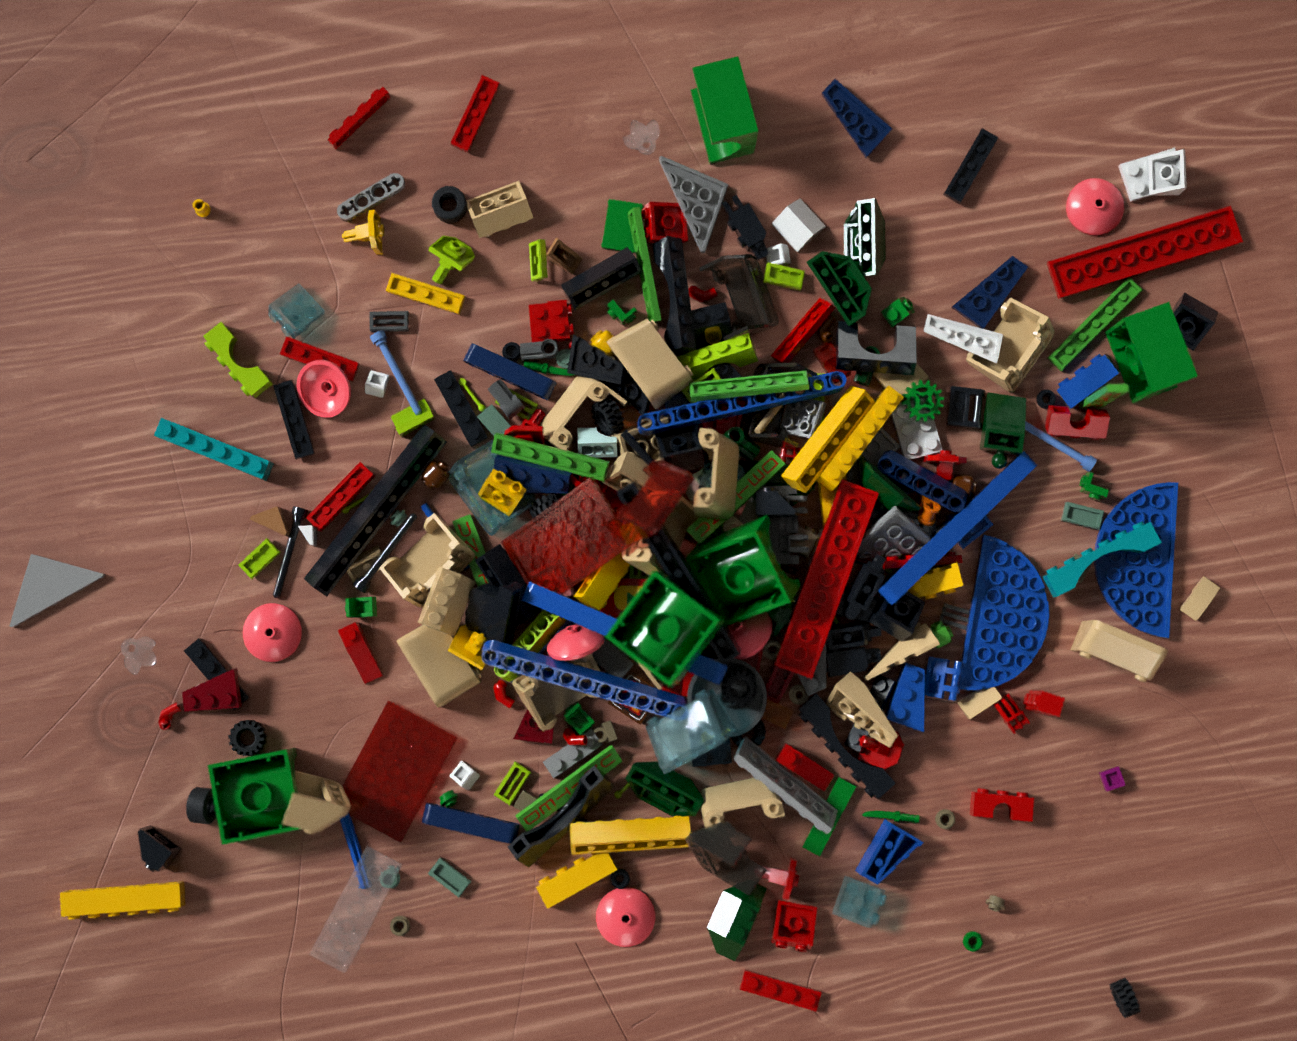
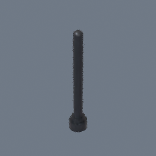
(298, 515)
(363, 582)

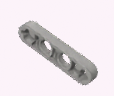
(372, 199)

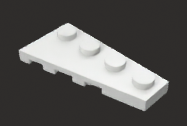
(970, 338)

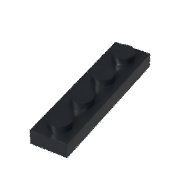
(970, 166)
(460, 408)
(294, 419)
(208, 663)
(881, 692)

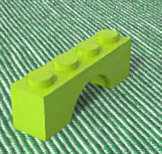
(222, 342)
(736, 350)

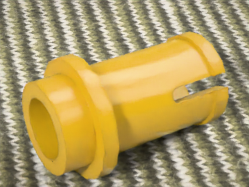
(201, 208)

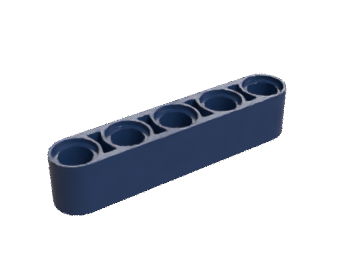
(509, 371)
(926, 489)
(470, 823)

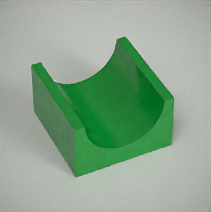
(724, 110)
(1150, 352)
(742, 572)
(664, 628)
(253, 795)

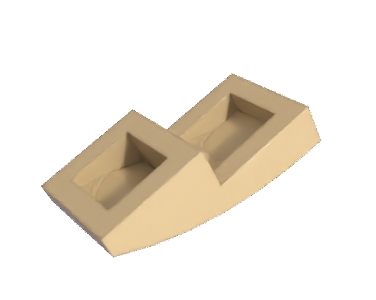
(1200, 598)

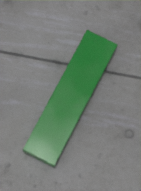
(838, 799)

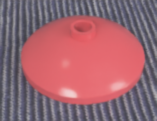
(1088, 216)
(316, 393)
(751, 634)
(285, 636)
(574, 643)
(625, 902)

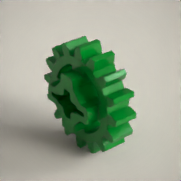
(928, 405)

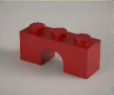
(1093, 425)
(1043, 703)
(1019, 805)

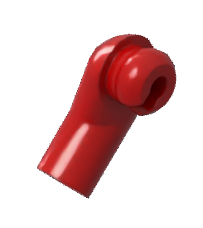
(700, 295)
(500, 694)
(166, 715)
(573, 739)

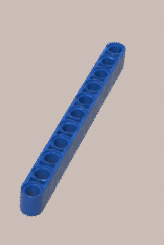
(734, 409)
(957, 528)
(603, 623)
(578, 674)

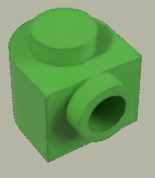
(942, 633)

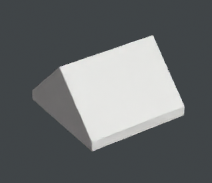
(1167, 173)
(798, 224)

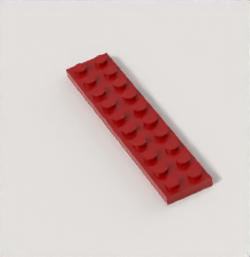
(1144, 252)
(826, 579)

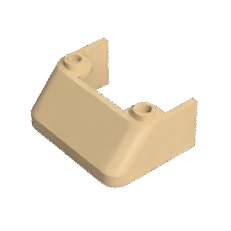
(567, 405)
(1119, 648)
(316, 804)

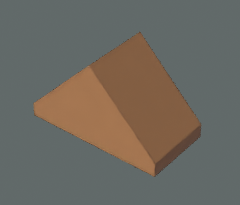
(563, 256)
(272, 519)

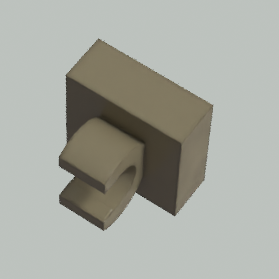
(608, 732)

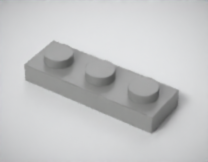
(571, 754)

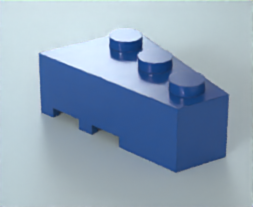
(1087, 380)
(908, 698)
(886, 852)

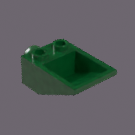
(1003, 423)

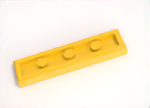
(425, 293)

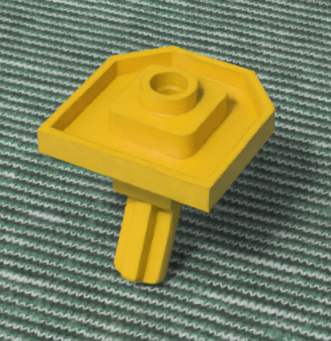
(372, 232)
(468, 646)

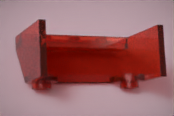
(652, 503)

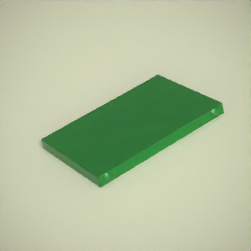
(617, 227)

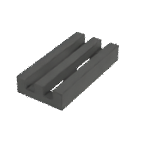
(405, 321)
(944, 613)

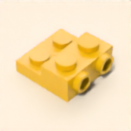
(501, 492)

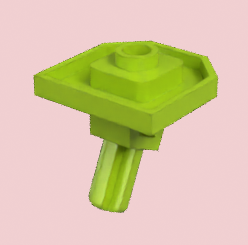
(452, 255)

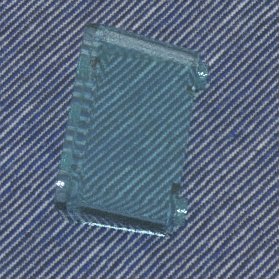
(467, 479)
(689, 731)

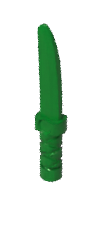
(546, 369)
(897, 816)

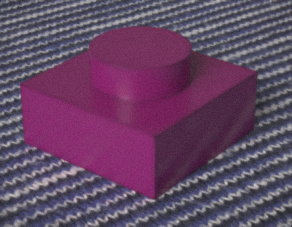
(1112, 778)

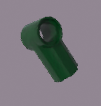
(864, 378)
(747, 448)

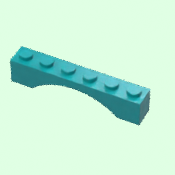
(213, 449)
(1066, 577)

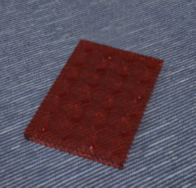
(566, 540)
(396, 770)

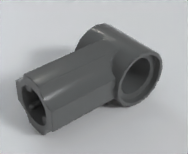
(536, 350)
(508, 402)

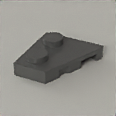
(819, 678)

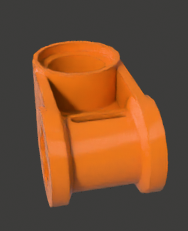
(928, 512)

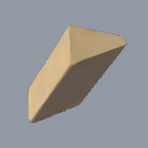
(363, 563)
(979, 701)

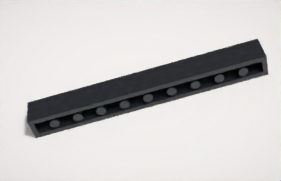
(375, 510)
(683, 576)

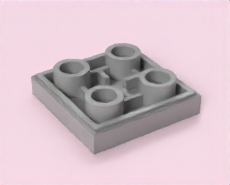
(803, 417)

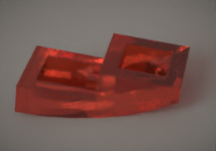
(827, 358)

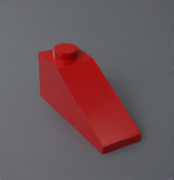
(360, 652)
(804, 767)

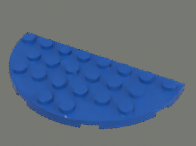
(1141, 583)
(1005, 617)

